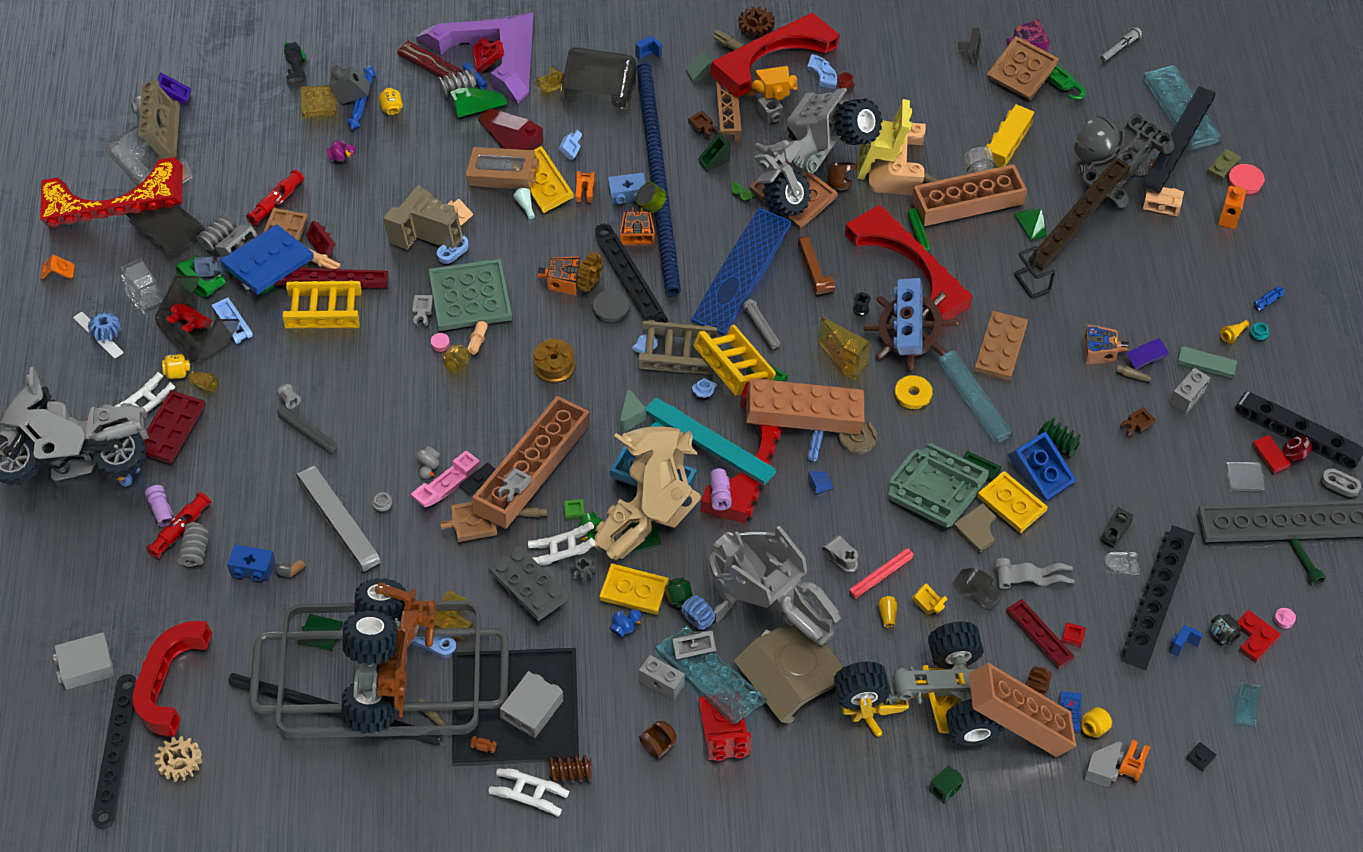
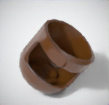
(837, 175)
(658, 738)

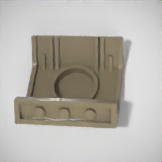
(788, 669)

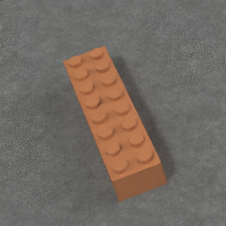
(535, 455)

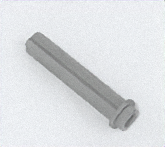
(751, 307)

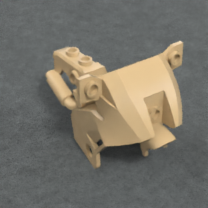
(658, 489)

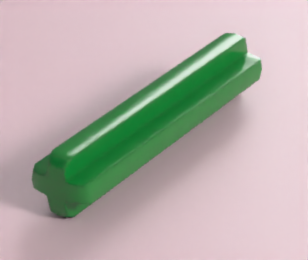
(918, 228)

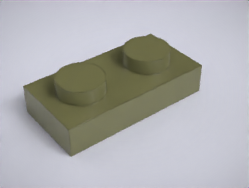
(1223, 164)

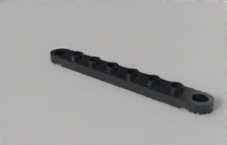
(629, 274)
(114, 753)

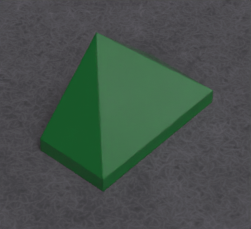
(1032, 223)

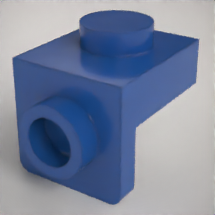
(648, 46)
(1187, 634)

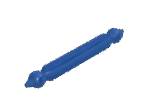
(360, 103)

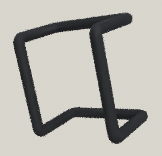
(1029, 267)

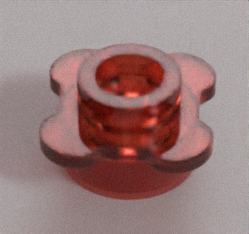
(845, 80)

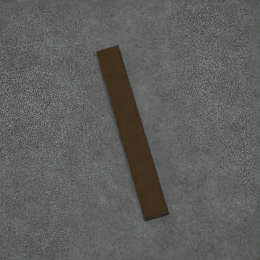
(1080, 212)

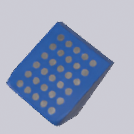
(819, 481)

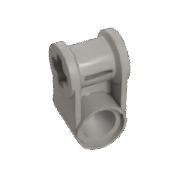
(841, 554)

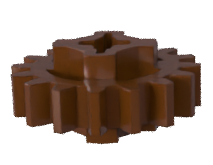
(756, 21)

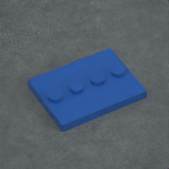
(267, 259)

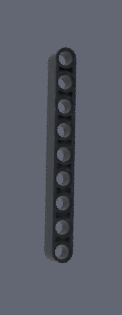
(1181, 135)

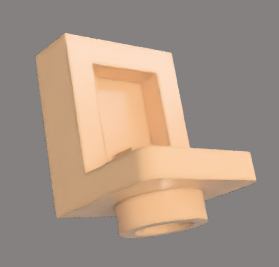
(463, 212)

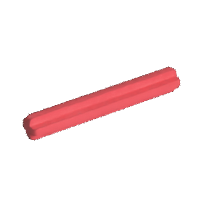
(881, 573)

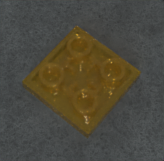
(318, 101)

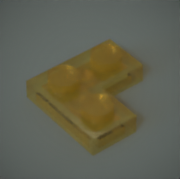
(450, 618)

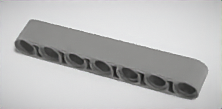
(338, 518)

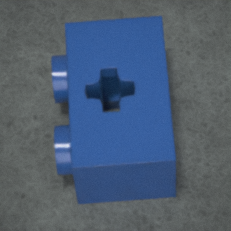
(251, 563)

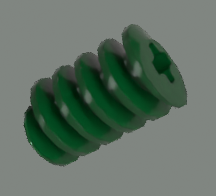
(1061, 437)

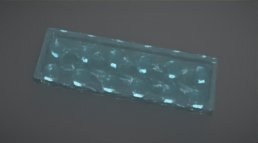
(1174, 96)

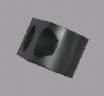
(1117, 526)

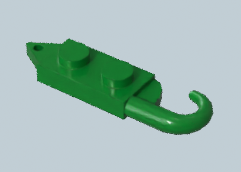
(1065, 81)

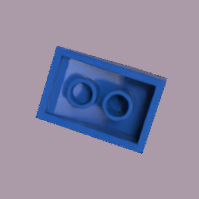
(1042, 466)

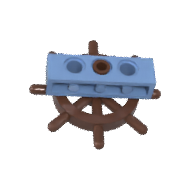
(910, 310)

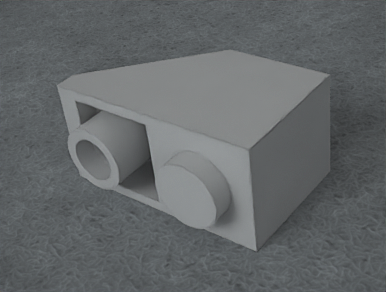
(1103, 763)

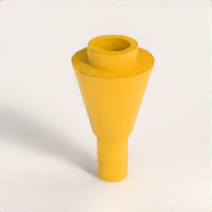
(1231, 332)

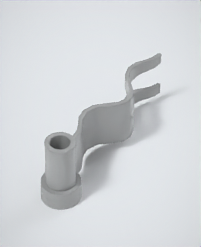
(1028, 572)

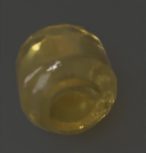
(456, 358)

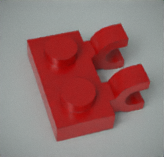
(194, 318)

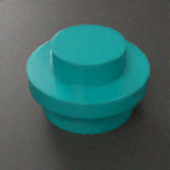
(1259, 331)

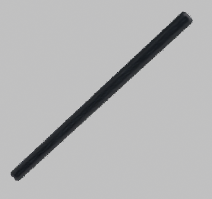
(302, 698)

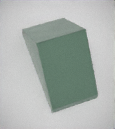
(700, 67)
(632, 413)

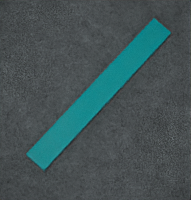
(711, 441)

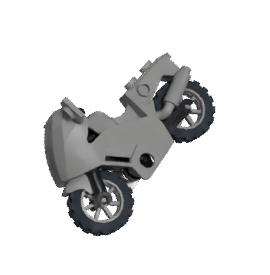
(42, 423)

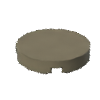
(861, 442)

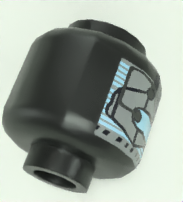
(1225, 628)

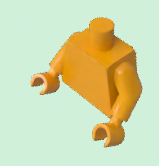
(773, 83)

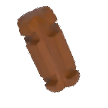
(483, 744)

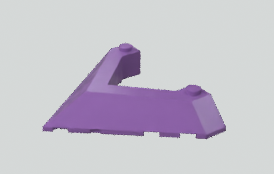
(513, 31)

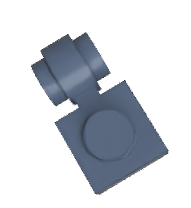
(206, 266)

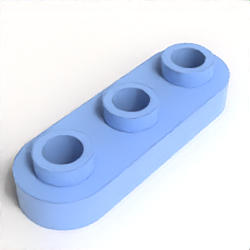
(437, 647)

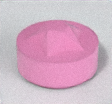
(1284, 618)

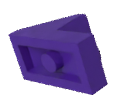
(174, 88)

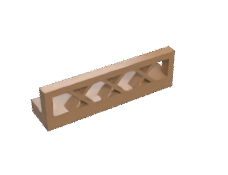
(734, 118)

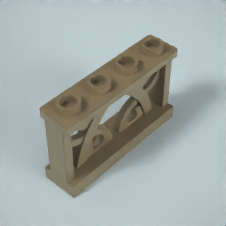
(165, 138)

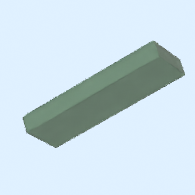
(1207, 362)

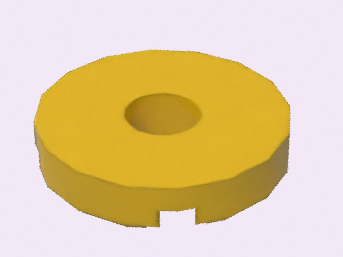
(917, 384)

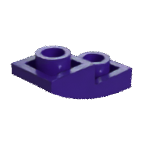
(1146, 353)

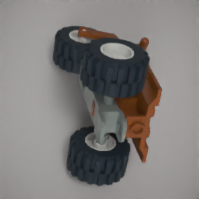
(378, 639)

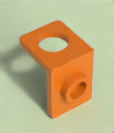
(58, 266)

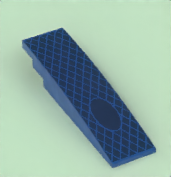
(742, 271)

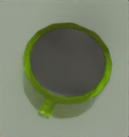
(651, 197)

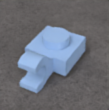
(569, 145)

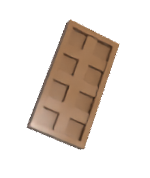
(290, 221)
(1001, 345)

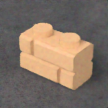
(1166, 202)

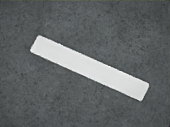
(109, 346)

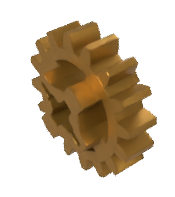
(590, 271)

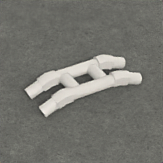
(146, 392)
(572, 550)
(521, 779)

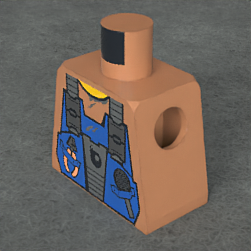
(1102, 345)

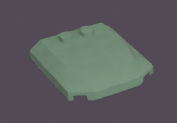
(936, 484)

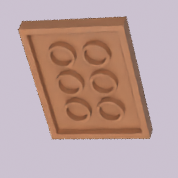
(820, 195)

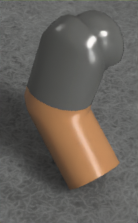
(289, 570)

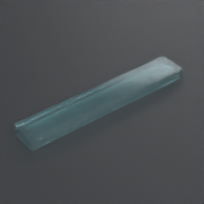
(975, 396)

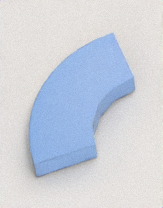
(824, 72)

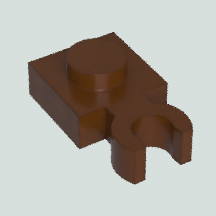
(702, 122)
(1138, 420)

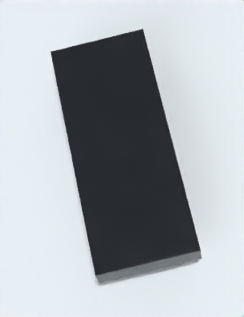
(477, 479)

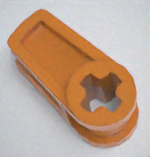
(584, 181)
(1131, 766)

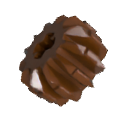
(1039, 680)

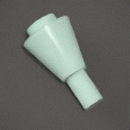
(523, 198)

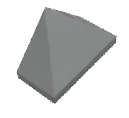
(693, 644)

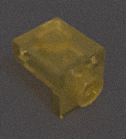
(551, 81)

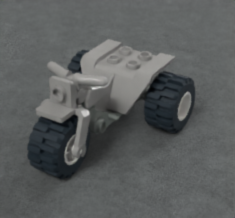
(814, 131)

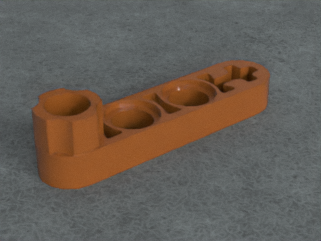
(820, 284)

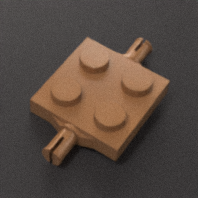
(468, 524)

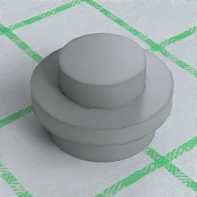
(382, 501)

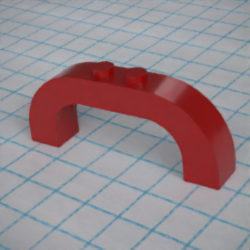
(166, 647)

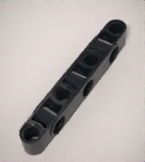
(1291, 425)

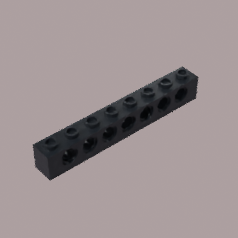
(1138, 654)

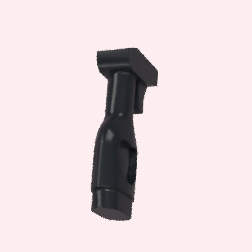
(294, 57)

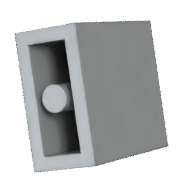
(83, 661)
(531, 704)

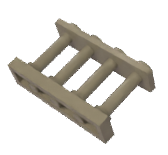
(674, 363)

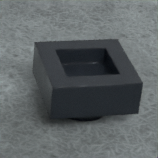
(1201, 756)

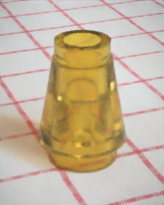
(204, 380)

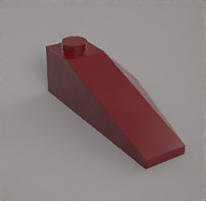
(512, 130)

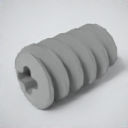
(458, 81)
(214, 234)
(193, 545)

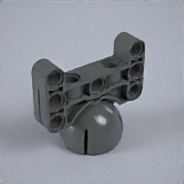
(1107, 142)

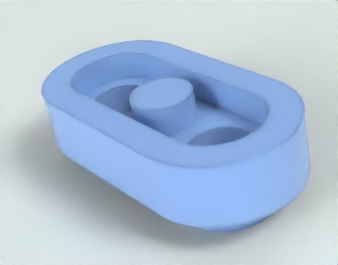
(449, 255)

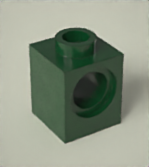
(946, 784)

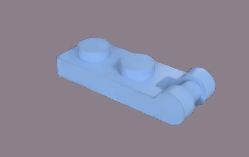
(225, 310)

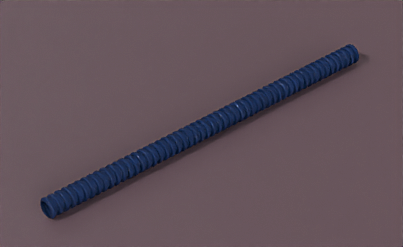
(657, 176)

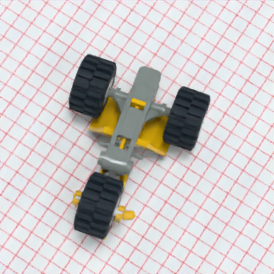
(865, 690)

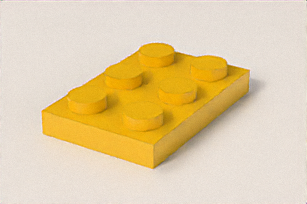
(1012, 502)
(633, 589)

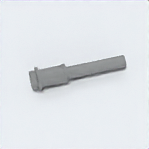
(1134, 34)

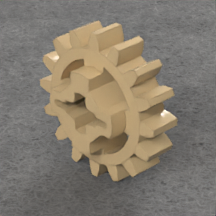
(178, 758)

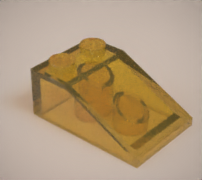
(845, 348)

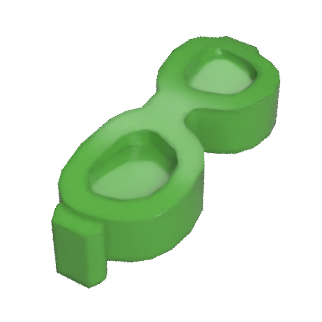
(744, 193)

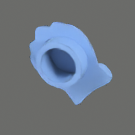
(640, 345)
(704, 388)

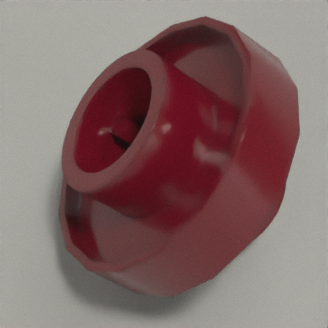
(1297, 448)

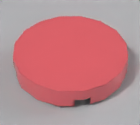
(1247, 177)

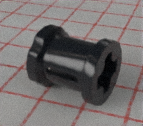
(861, 304)

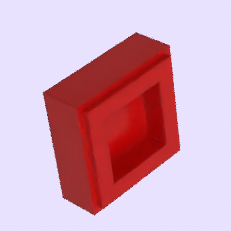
(1073, 634)

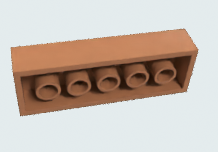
(969, 195)
(805, 406)
(1022, 710)

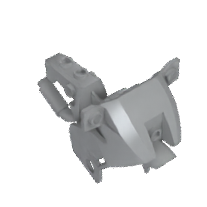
(760, 579)

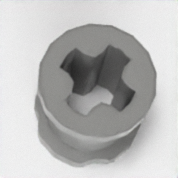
(288, 396)

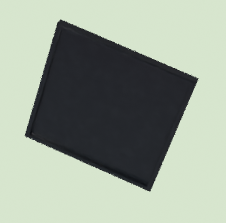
(514, 746)

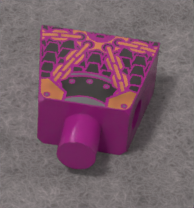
(1032, 33)

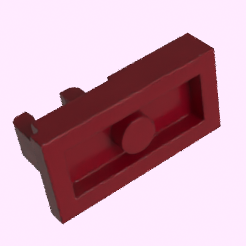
(320, 238)

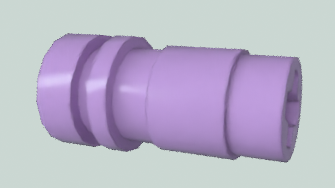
(720, 490)
(158, 501)

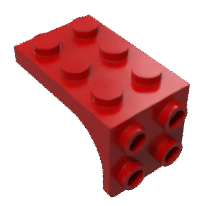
(721, 736)

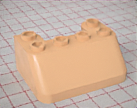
(899, 176)

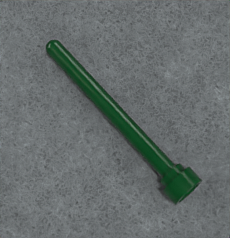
(1313, 573)

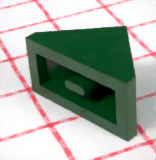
(716, 153)

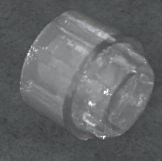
(978, 160)

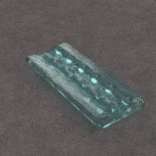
(714, 680)

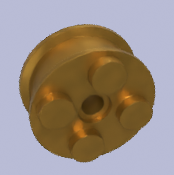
(554, 360)

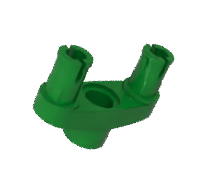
(203, 288)

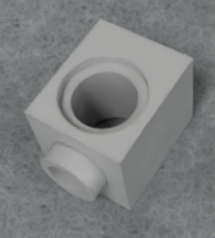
(770, 110)

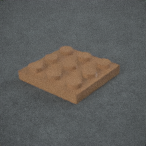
(1023, 68)

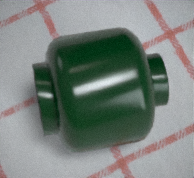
(678, 591)

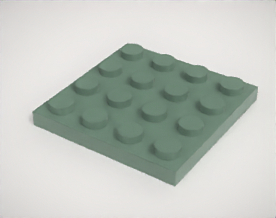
(470, 294)

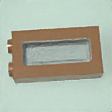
(502, 168)

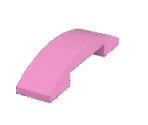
(447, 482)

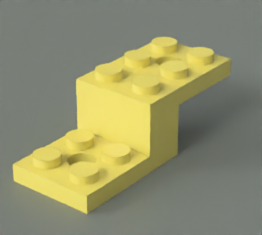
(888, 143)

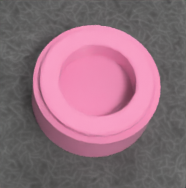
(440, 342)

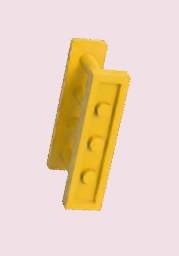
(322, 319)
(727, 370)

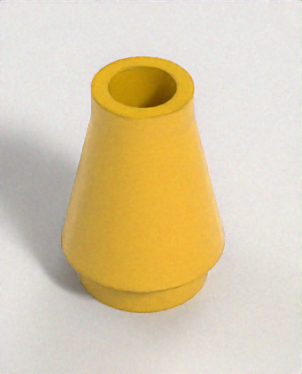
(888, 610)

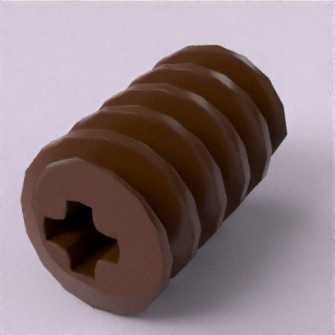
(570, 769)

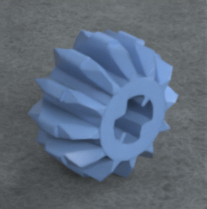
(104, 327)
(698, 612)

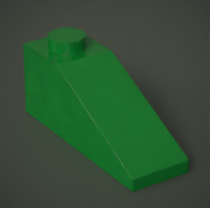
(471, 100)

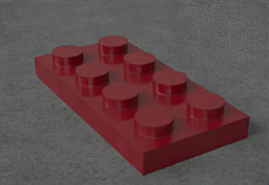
(172, 425)

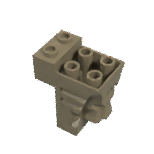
(425, 219)

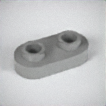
(1341, 482)

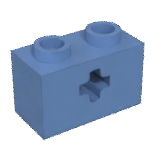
(625, 187)

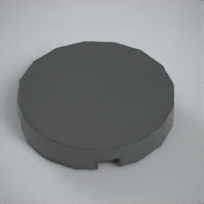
(611, 306)

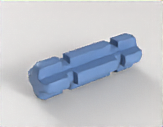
(814, 446)

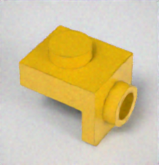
(928, 600)

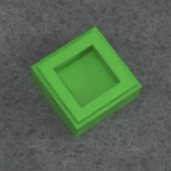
(574, 509)

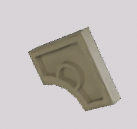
(976, 527)

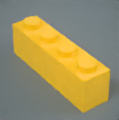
(1010, 134)

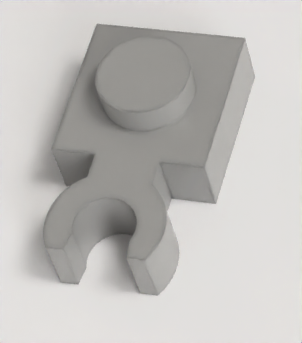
(421, 307)
(514, 482)

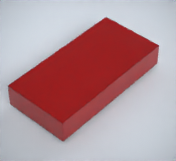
(1271, 454)

